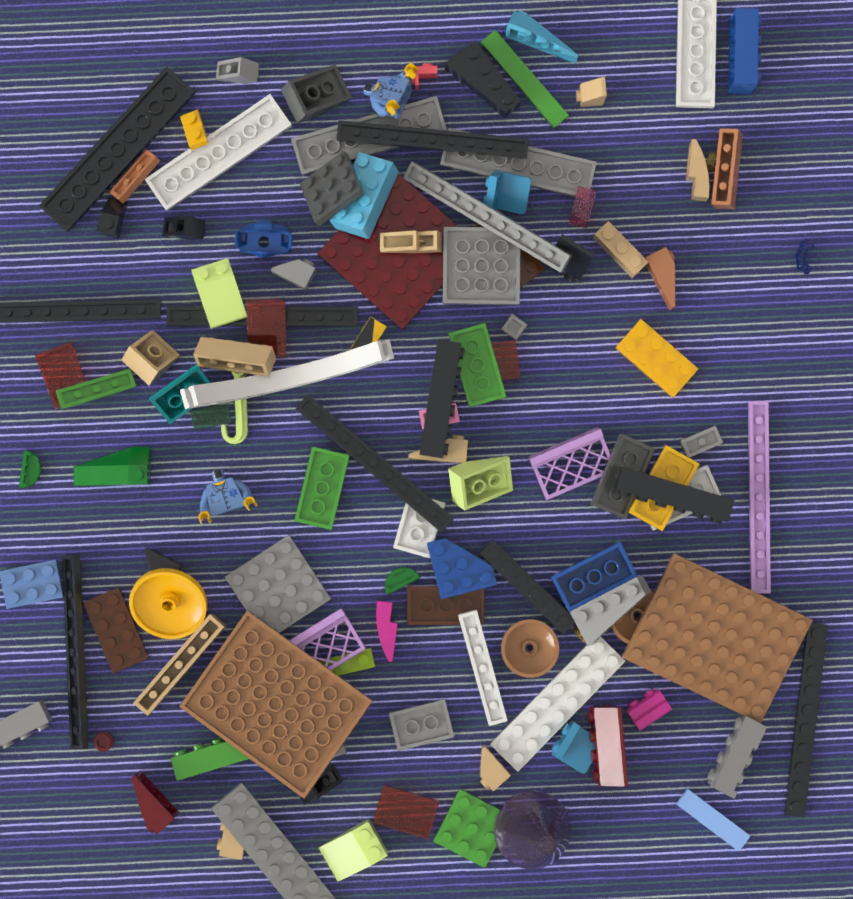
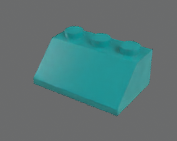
(169, 399)

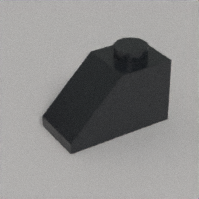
(112, 218)
(184, 227)
(157, 560)
(327, 781)

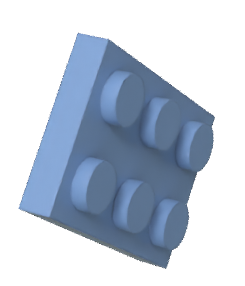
(31, 584)

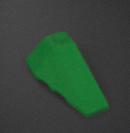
(123, 467)

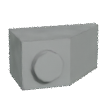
(237, 71)
(296, 272)

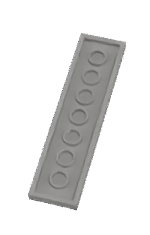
(321, 146)
(546, 168)
(268, 846)

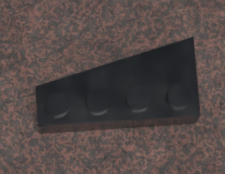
(480, 75)

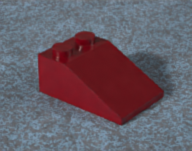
(154, 806)

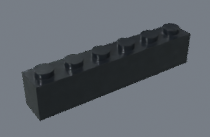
(440, 399)
(673, 494)
(527, 586)

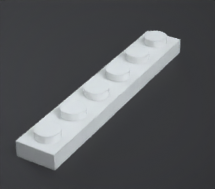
(482, 667)

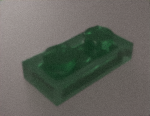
(211, 417)

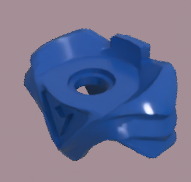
(248, 238)

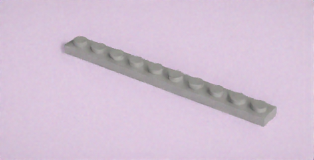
(487, 217)

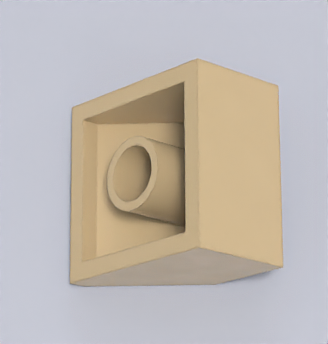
(150, 357)

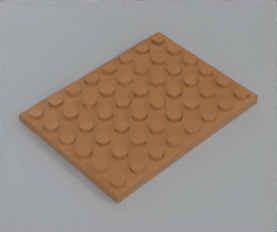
(717, 638)
(276, 704)

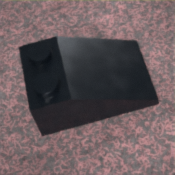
(578, 262)

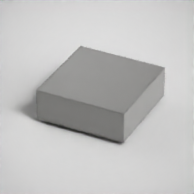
(514, 327)

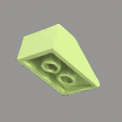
(219, 293)
(480, 481)
(354, 850)

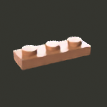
(134, 176)

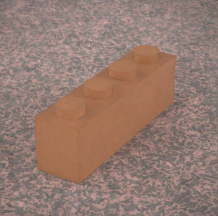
(727, 169)

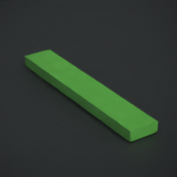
(524, 79)

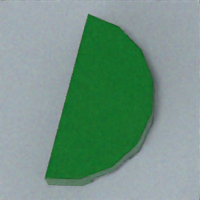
(30, 470)
(400, 578)

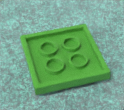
(469, 828)

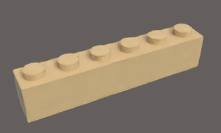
(179, 664)

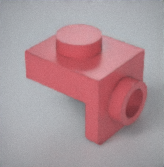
(424, 72)

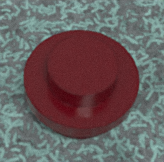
(103, 741)

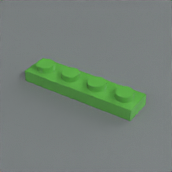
(95, 389)

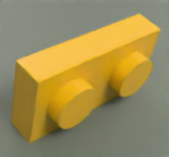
(194, 130)

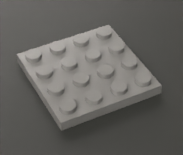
(479, 268)
(278, 585)

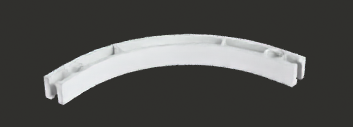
(287, 378)

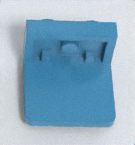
(507, 191)
(574, 747)

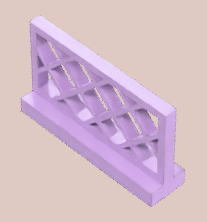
(562, 450)
(323, 627)

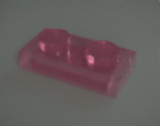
(582, 207)

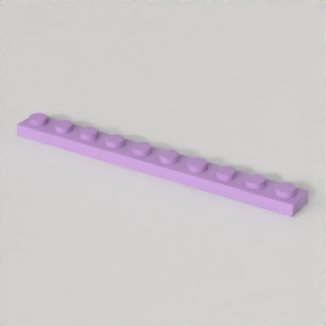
(759, 496)

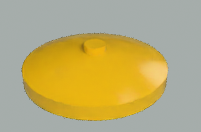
(168, 603)

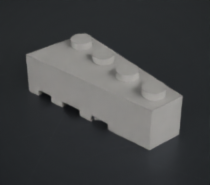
(606, 610)
(736, 755)

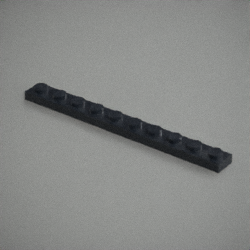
(432, 139)
(80, 311)
(294, 317)
(374, 463)
(75, 652)
(805, 720)

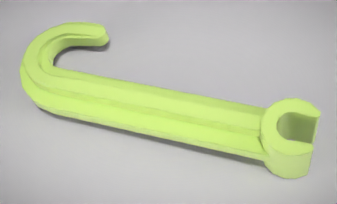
(241, 418)

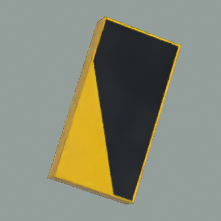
(370, 333)

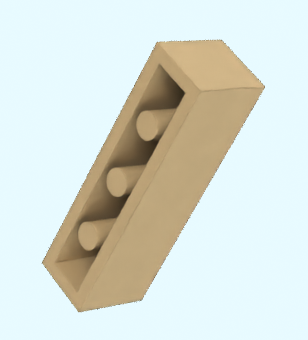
(235, 356)

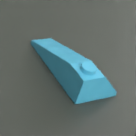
(531, 33)

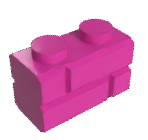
(648, 709)

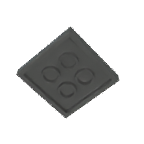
(331, 188)

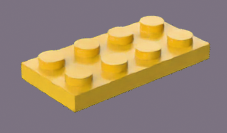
(656, 358)
(672, 467)

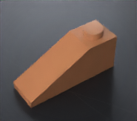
(662, 270)

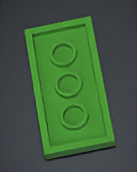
(479, 367)
(322, 488)

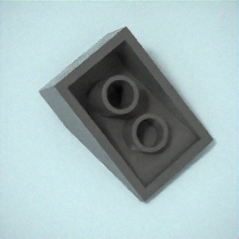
(315, 93)

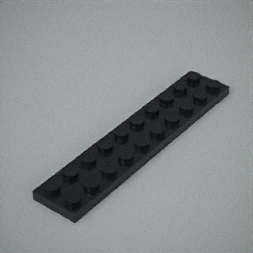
(117, 149)

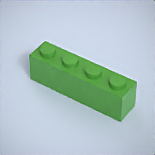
(205, 758)

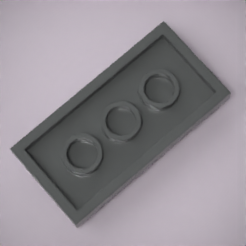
(627, 454)

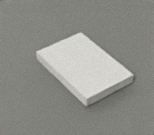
(415, 532)

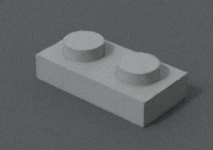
(701, 442)

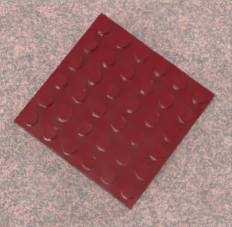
(392, 281)

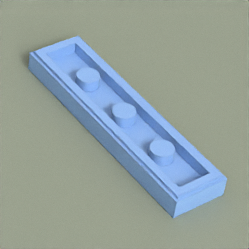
(713, 819)

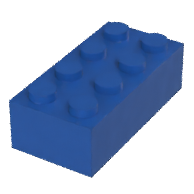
(743, 51)
(593, 576)

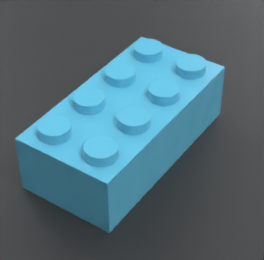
(376, 181)

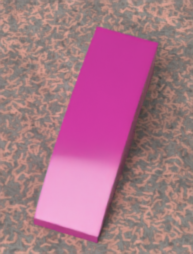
(386, 628)

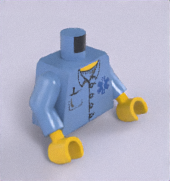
(391, 92)
(224, 496)

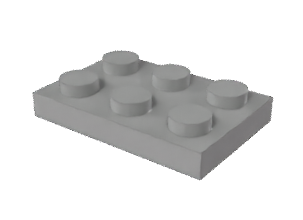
(421, 724)

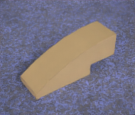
(697, 172)
(411, 242)

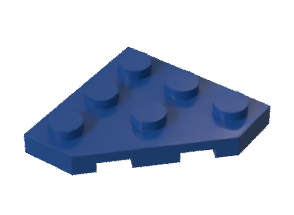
(458, 570)

